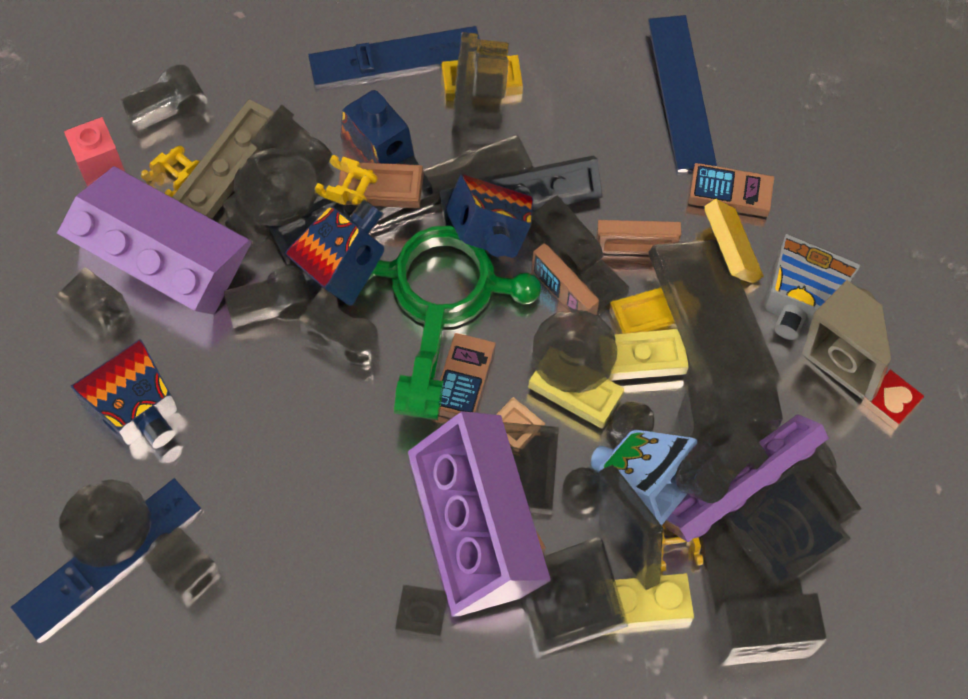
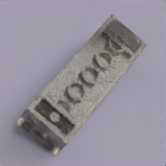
(747, 613)

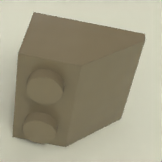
(850, 340)

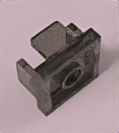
(480, 83)

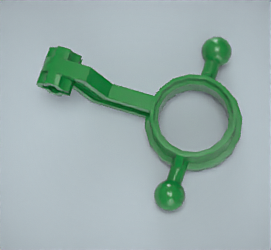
(421, 393)

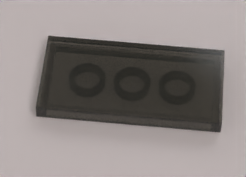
(712, 313)

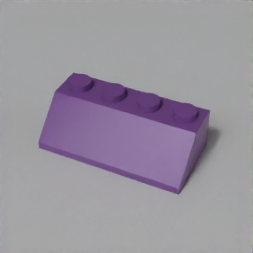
(156, 239)
(477, 513)

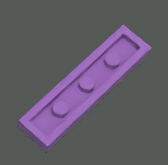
(784, 446)

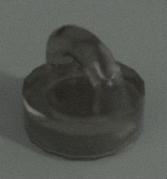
(631, 417)
(581, 490)

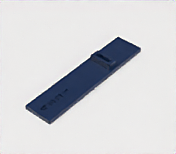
(386, 57)
(681, 92)
(79, 583)

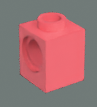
(93, 149)

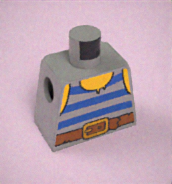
(802, 282)

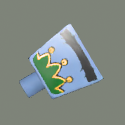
(649, 466)

